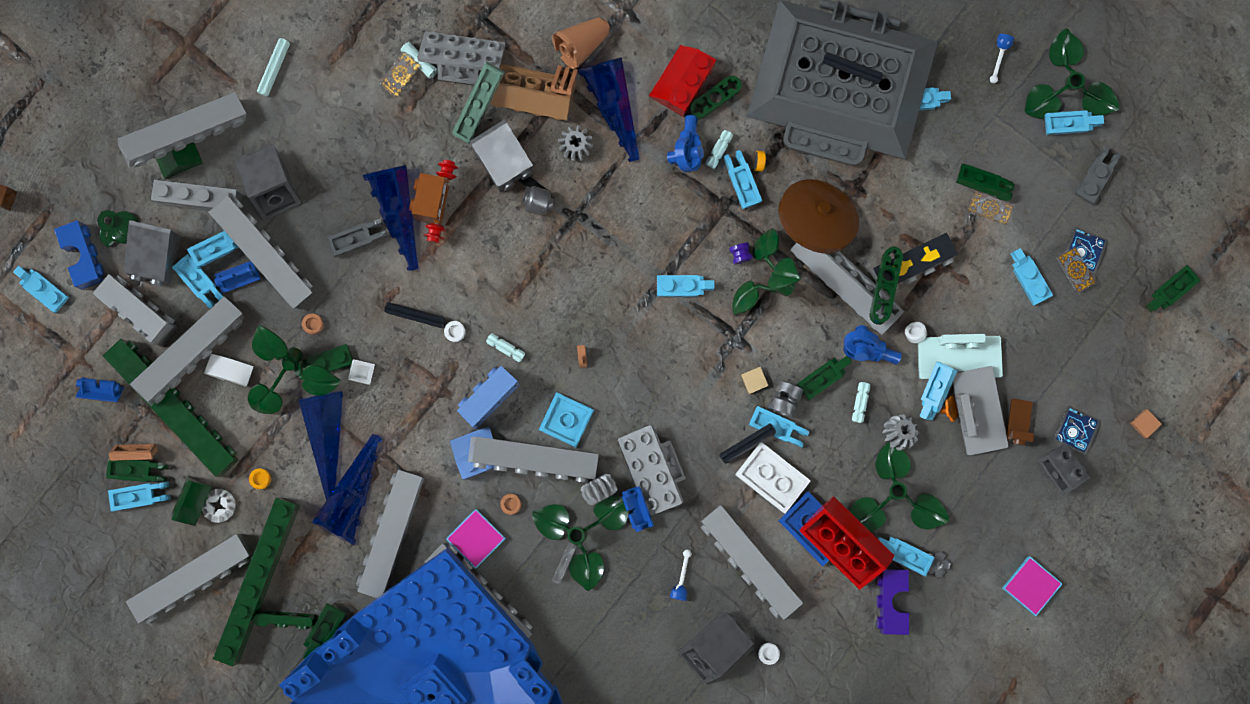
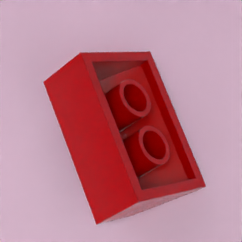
(683, 79)

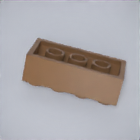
(531, 92)

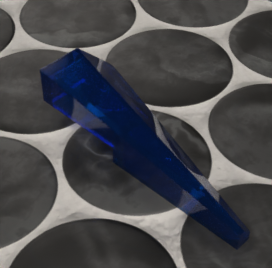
(610, 89)
(393, 195)
(322, 422)
(343, 507)

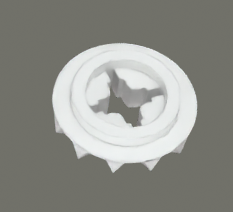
(227, 501)

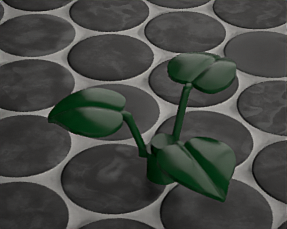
(1063, 51)
(781, 280)
(269, 346)
(927, 511)
(552, 522)

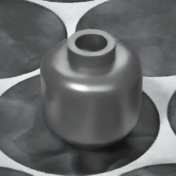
(537, 200)

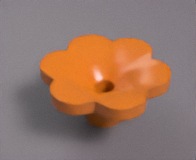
(950, 409)

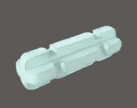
(719, 149)
(505, 347)
(861, 402)

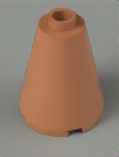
(580, 40)

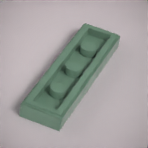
(478, 102)

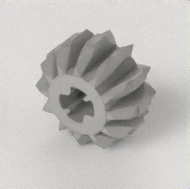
(579, 137)
(900, 432)
(599, 489)

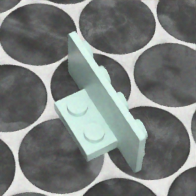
(960, 352)

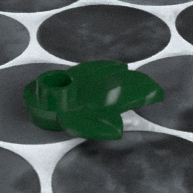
(117, 229)

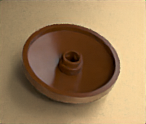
(818, 216)

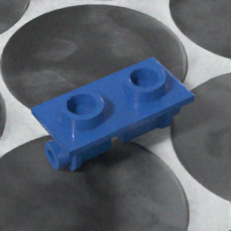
(237, 277)
(103, 391)
(634, 500)

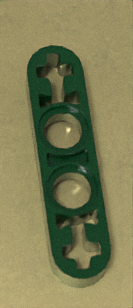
(883, 284)

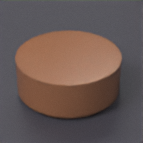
(312, 324)
(510, 504)

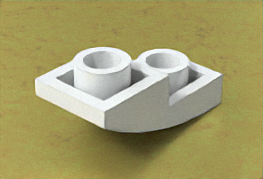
(228, 369)

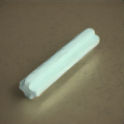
(273, 67)

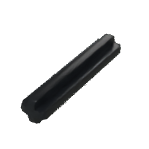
(852, 68)
(415, 315)
(748, 443)

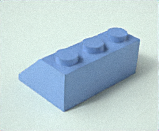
(487, 396)

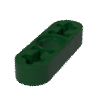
(716, 89)

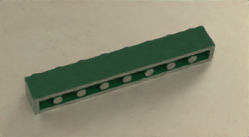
(176, 412)
(256, 582)

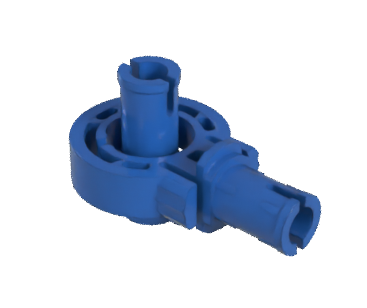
(687, 148)
(874, 351)

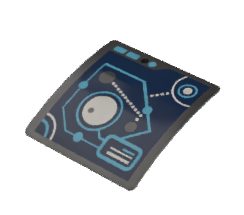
(1089, 246)
(1077, 430)

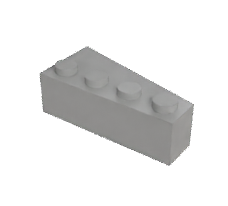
(135, 310)

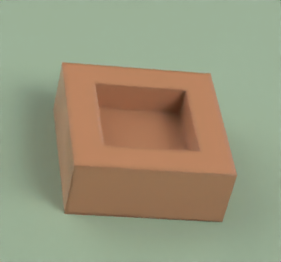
(1145, 423)

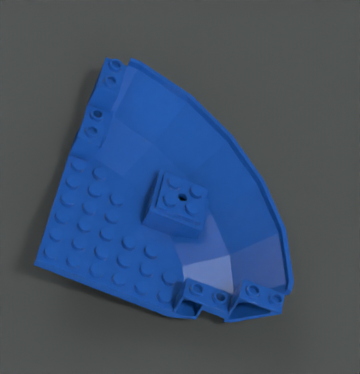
(424, 638)

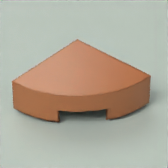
(582, 357)

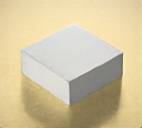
(361, 372)

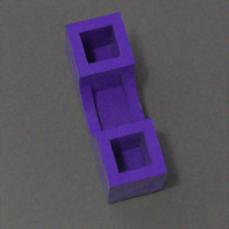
(891, 582)

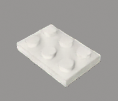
(772, 477)

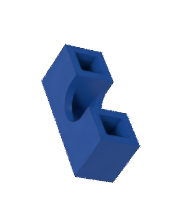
(87, 270)

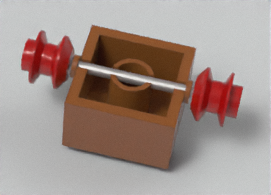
(431, 199)

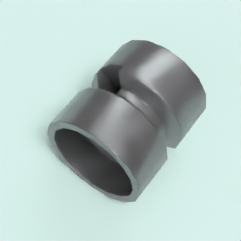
(781, 405)

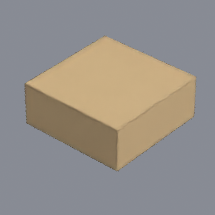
(754, 380)

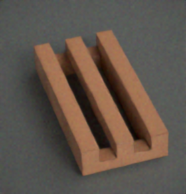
(573, 74)
(133, 452)

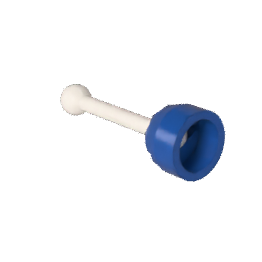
(1004, 43)
(679, 591)

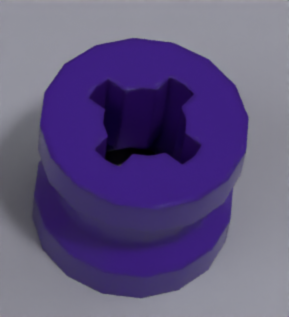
(741, 253)

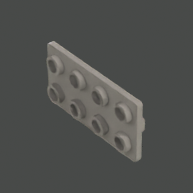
(458, 56)
(979, 410)
(653, 468)

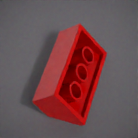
(847, 543)

